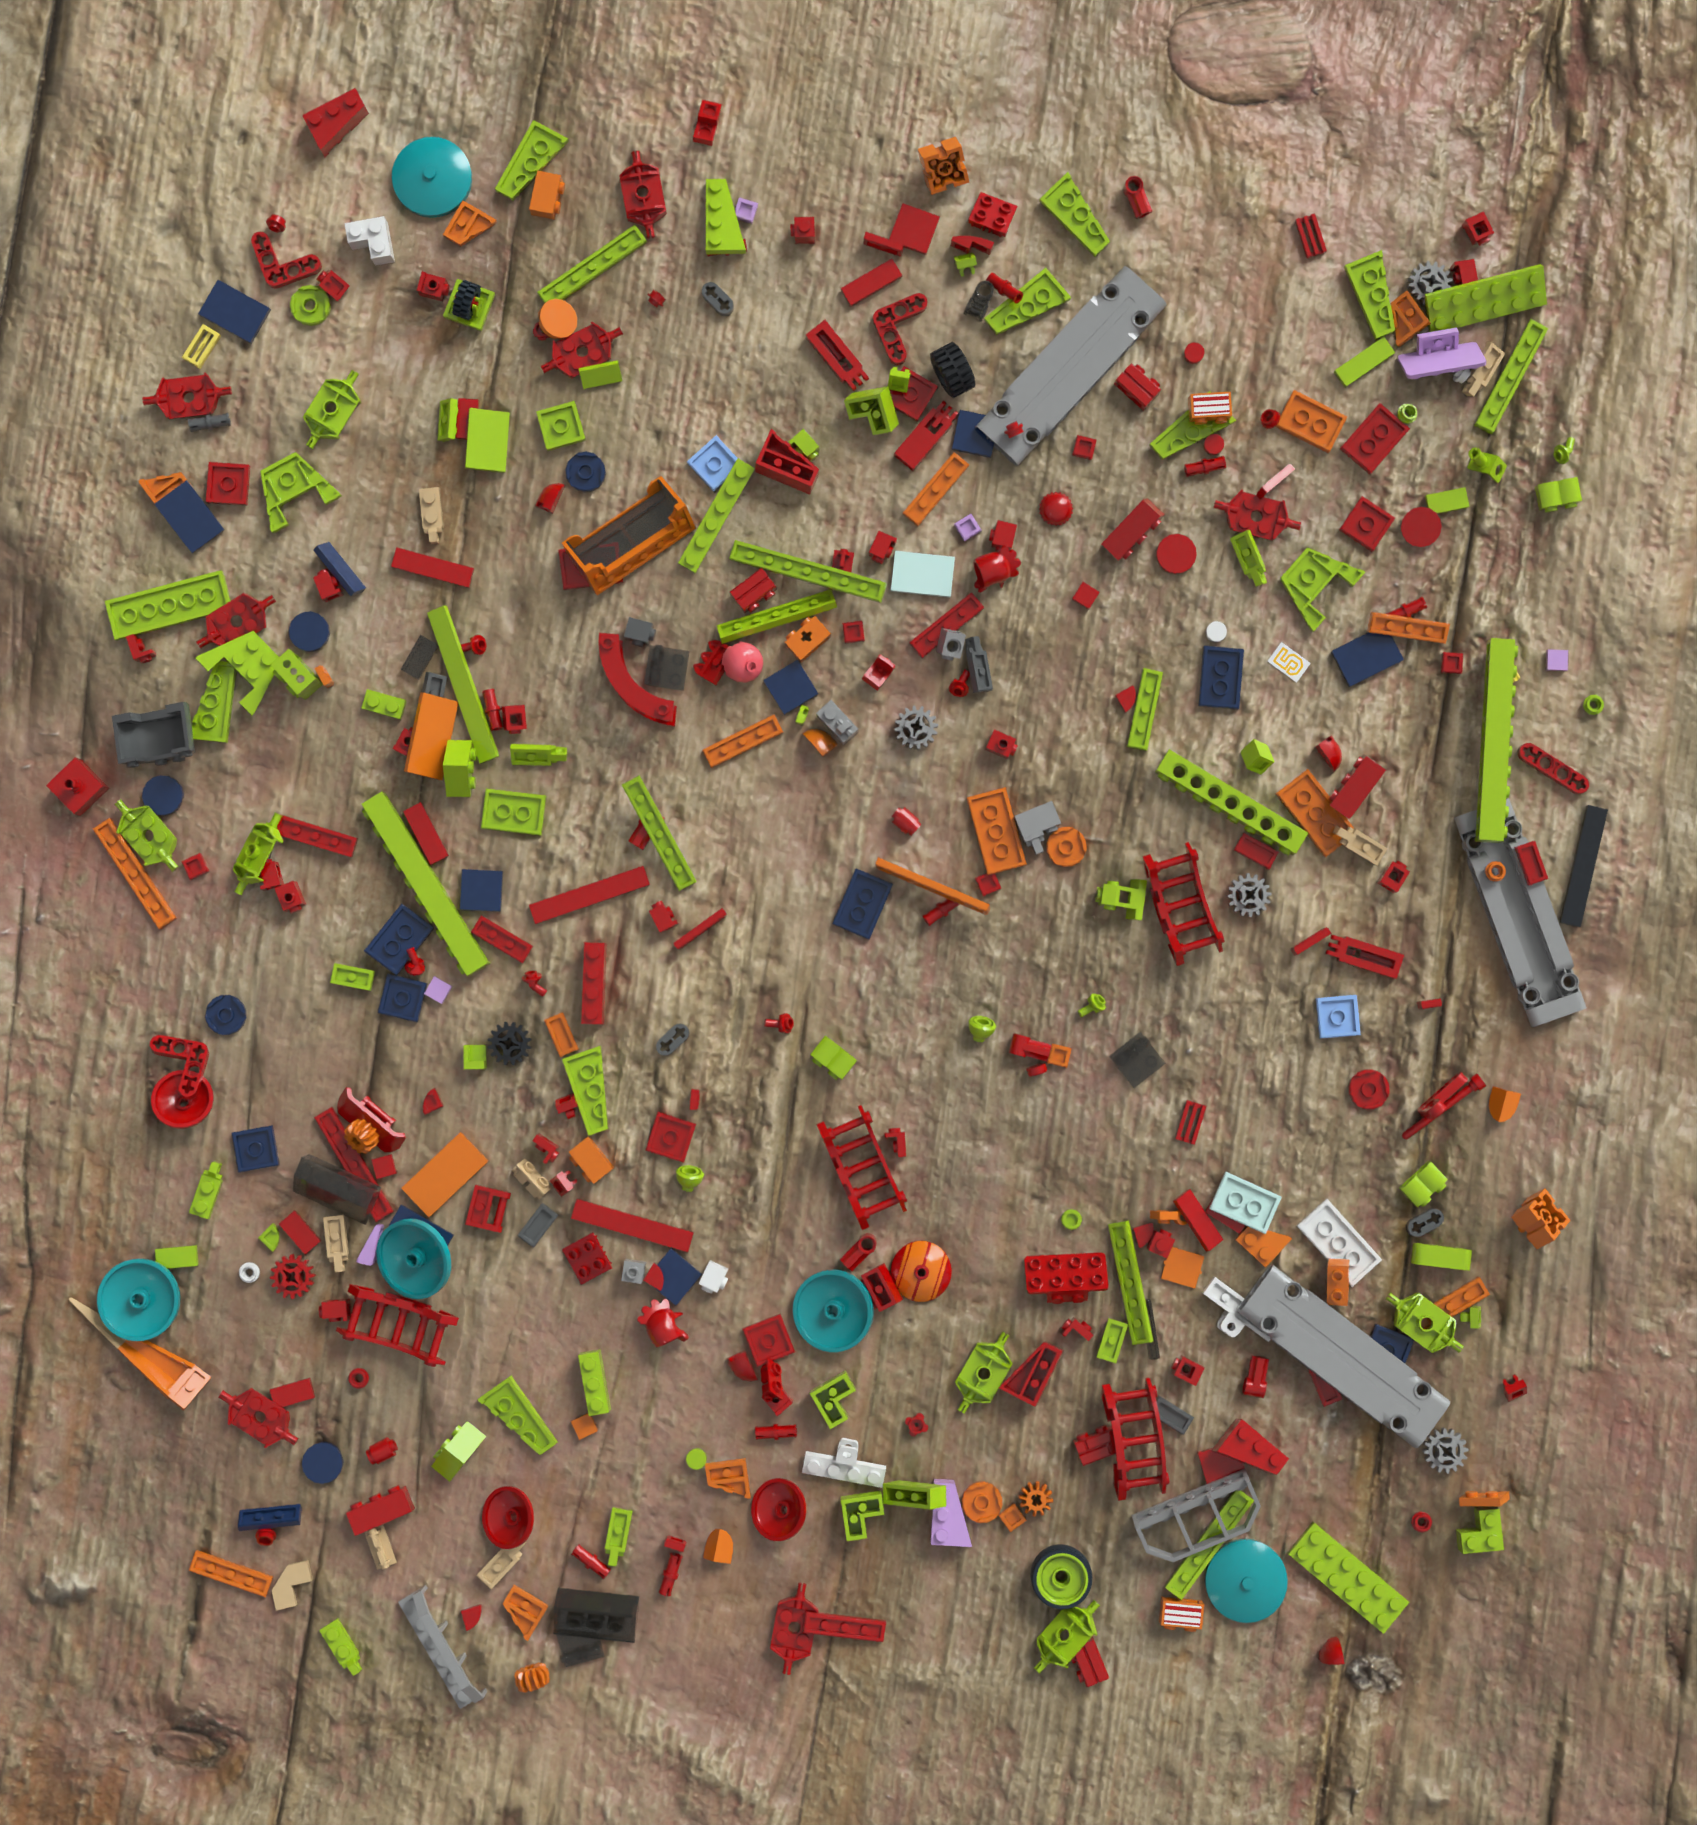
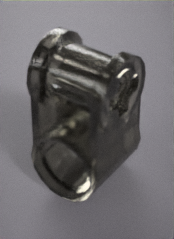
(979, 304)

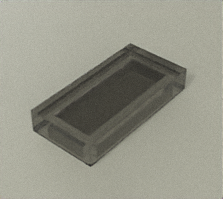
(419, 657)

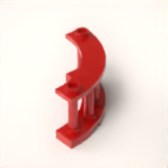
(641, 701)
(1163, 909)
(846, 1172)
(405, 1305)
(1119, 1443)

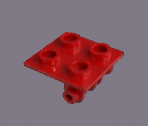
(992, 214)
(587, 1258)

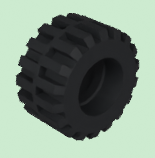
(952, 369)

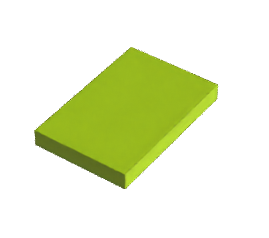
(487, 440)
(513, 812)

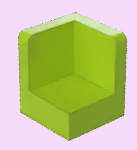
(1257, 756)
(475, 1056)

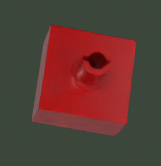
(77, 786)

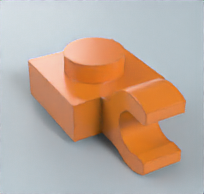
(1165, 1216)

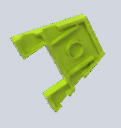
(289, 480)
(1308, 578)
(251, 659)

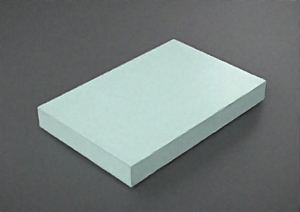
(922, 574)
(1245, 1202)

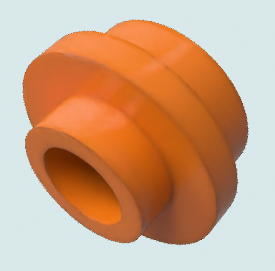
(1501, 871)

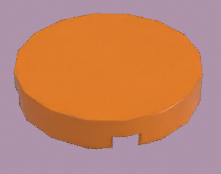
(557, 319)
(1066, 846)
(982, 1502)

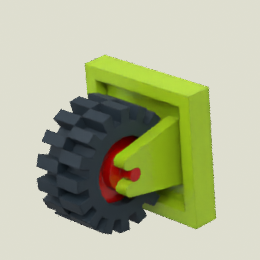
(469, 304)

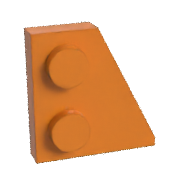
(467, 224)
(1408, 318)
(162, 485)
(1262, 1246)
(729, 1476)
(1489, 1498)
(525, 1610)

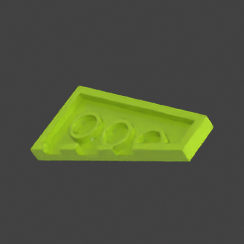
(517, 1412)

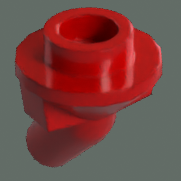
(476, 644)
(959, 687)
(416, 965)
(532, 979)
(784, 1023)

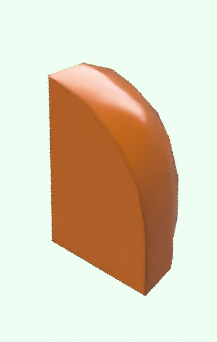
(820, 740)
(1503, 1103)
(719, 1547)

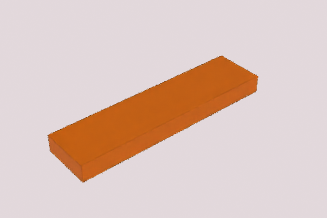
(936, 489)
(1408, 627)
(742, 741)
(1460, 1299)
(231, 1573)

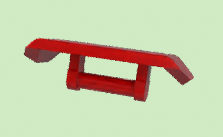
(352, 1109)

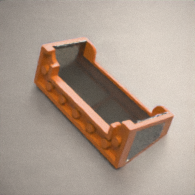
(630, 537)

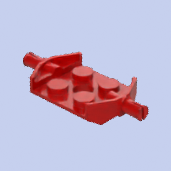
(646, 209)
(591, 337)
(172, 392)
(1273, 515)
(247, 607)
(243, 1411)
(789, 1644)

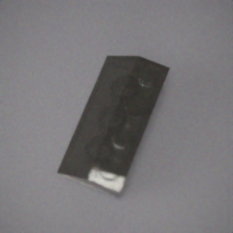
(335, 1188)
(607, 1615)

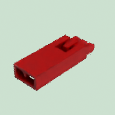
(832, 351)
(922, 440)
(1371, 957)

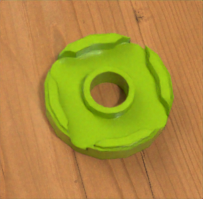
(313, 316)

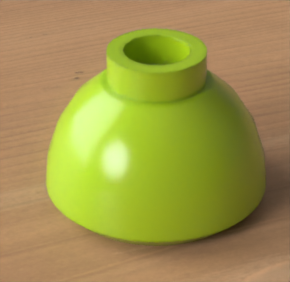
(981, 1028)
(689, 1177)

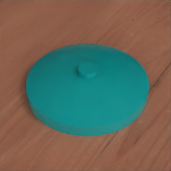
(431, 177)
(413, 1258)
(138, 1299)
(833, 1310)
(1246, 1580)

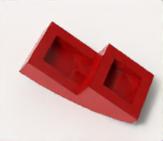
(707, 122)
(965, 243)

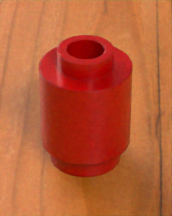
(906, 821)
(381, 1451)

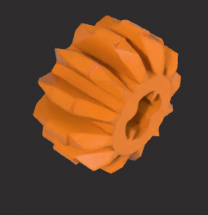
(361, 1136)
(1043, 1495)
(531, 1677)

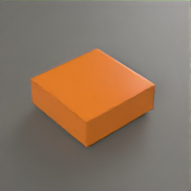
(324, 676)
(1059, 1055)
(584, 1426)
(1012, 1517)

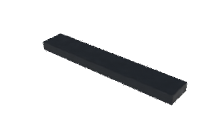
(1583, 866)

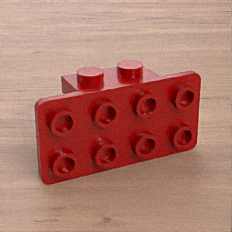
(1066, 1276)

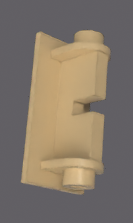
(524, 1172)
(380, 1547)

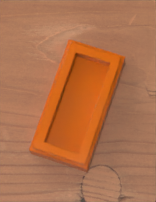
(561, 1034)

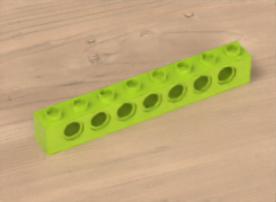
(1295, 834)

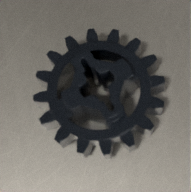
(507, 1053)

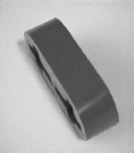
(714, 302)
(669, 1035)
(1427, 1227)

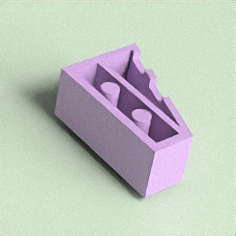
(948, 1522)

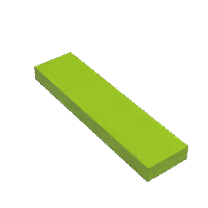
(1144, 709)

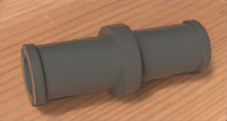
(209, 422)

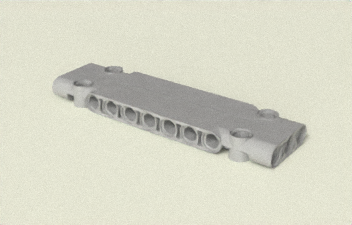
(1072, 364)
(1523, 925)
(1344, 1356)

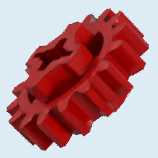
(286, 1272)

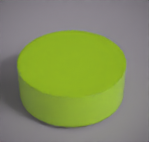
(1071, 1219)
(696, 1458)

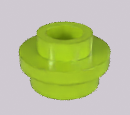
(1411, 410)
(1597, 700)

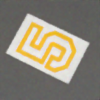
(1289, 662)

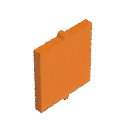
(1182, 1267)

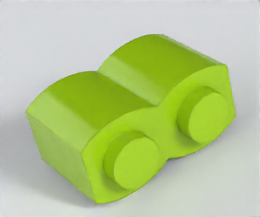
(1558, 494)
(833, 1057)
(1423, 1184)

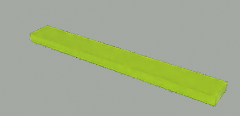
(808, 571)
(463, 684)

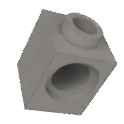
(945, 637)
(633, 1271)

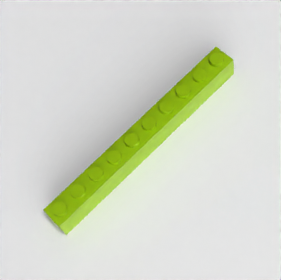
(1495, 740)
(425, 884)

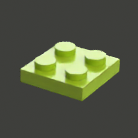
(561, 426)

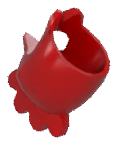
(995, 568)
(661, 1323)

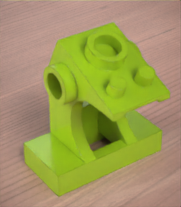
(1109, 895)

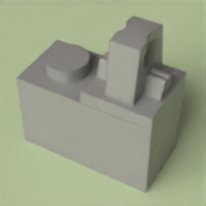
(837, 722)
(1036, 821)

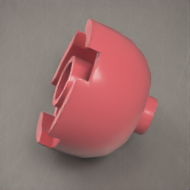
(742, 662)

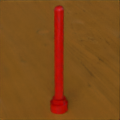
(1474, 1084)

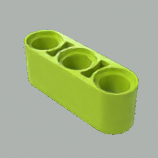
(1441, 1256)

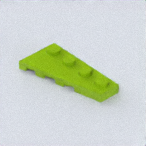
(533, 154)
(1072, 211)
(722, 226)
(1371, 290)
(1039, 296)
(1184, 434)
(215, 707)
(588, 1085)

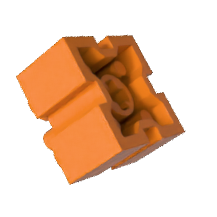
(943, 165)
(1540, 1219)

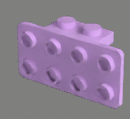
(1441, 353)

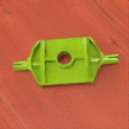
(326, 424)
(133, 828)
(262, 841)
(1408, 1319)
(983, 1356)
(1080, 1629)

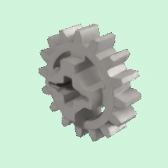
(1433, 276)
(907, 726)
(1241, 889)
(1439, 1455)

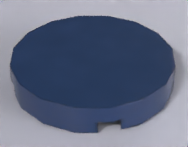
(585, 471)
(309, 631)
(163, 795)
(225, 1015)
(322, 1462)

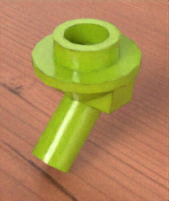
(1562, 453)
(1096, 1004)

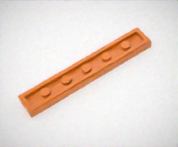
(134, 873)
(932, 886)

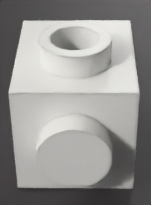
(713, 1277)

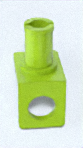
(1486, 464)

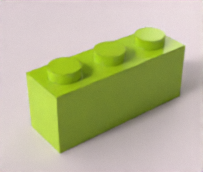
(594, 1382)
(914, 1494)

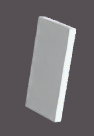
(1339, 1240)

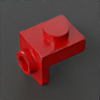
(878, 672)
(1082, 1328)

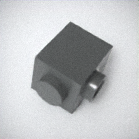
(639, 632)

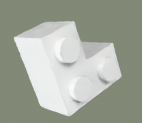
(372, 234)

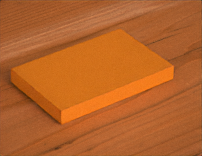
(1311, 421)

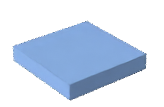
(713, 463)
(1337, 1016)

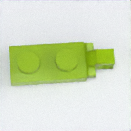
(1249, 557)
(537, 754)
(207, 1191)
(617, 1534)
(342, 1646)

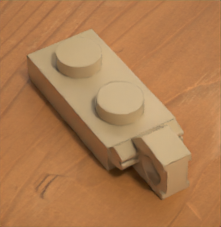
(1481, 376)
(431, 513)
(1361, 844)
(336, 1241)
(499, 1566)

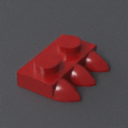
(713, 668)

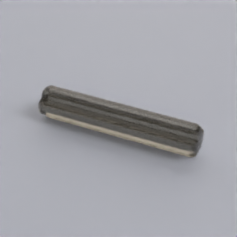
(1153, 1349)

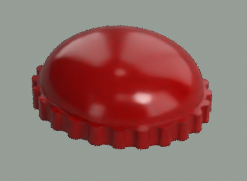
(1055, 508)

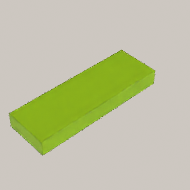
(1364, 362)

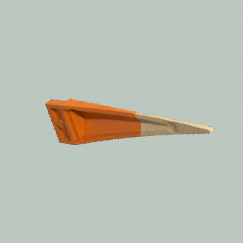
(169, 1373)

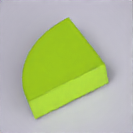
(800, 720)
(270, 1237)

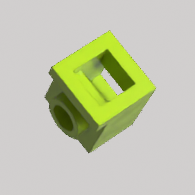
(805, 445)

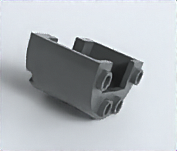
(154, 736)

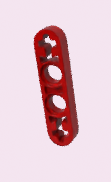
(1551, 771)

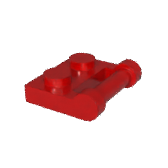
(481, 1207)

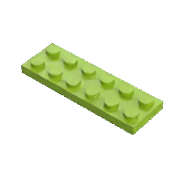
(1486, 298)
(167, 605)
(1348, 1577)

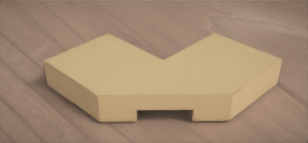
(283, 1591)

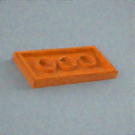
(430, 735)
(1311, 809)
(996, 831)
(445, 1174)

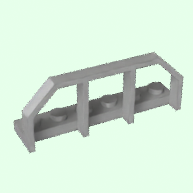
(1197, 1497)
(438, 1649)

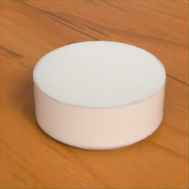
(1216, 631)

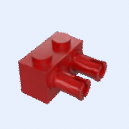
(881, 1287)

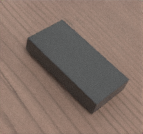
(538, 1225)
(1173, 1415)

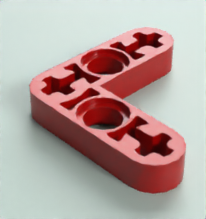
(276, 268)
(889, 325)
(188, 1054)
(1434, 1105)

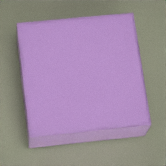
(746, 210)
(967, 527)
(1556, 660)
(438, 990)

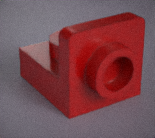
(332, 284)
(136, 647)
(544, 1144)
(900, 1144)

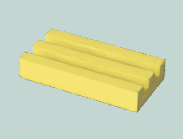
(207, 351)

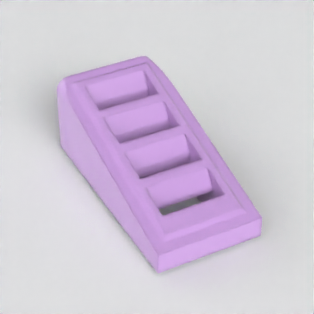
(368, 1253)

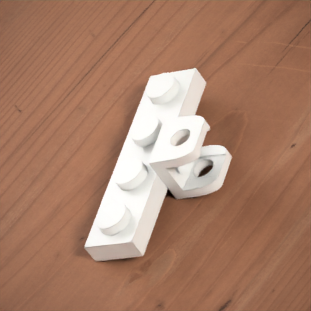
(1230, 1301)
(844, 1465)

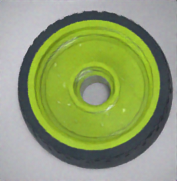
(1065, 1592)

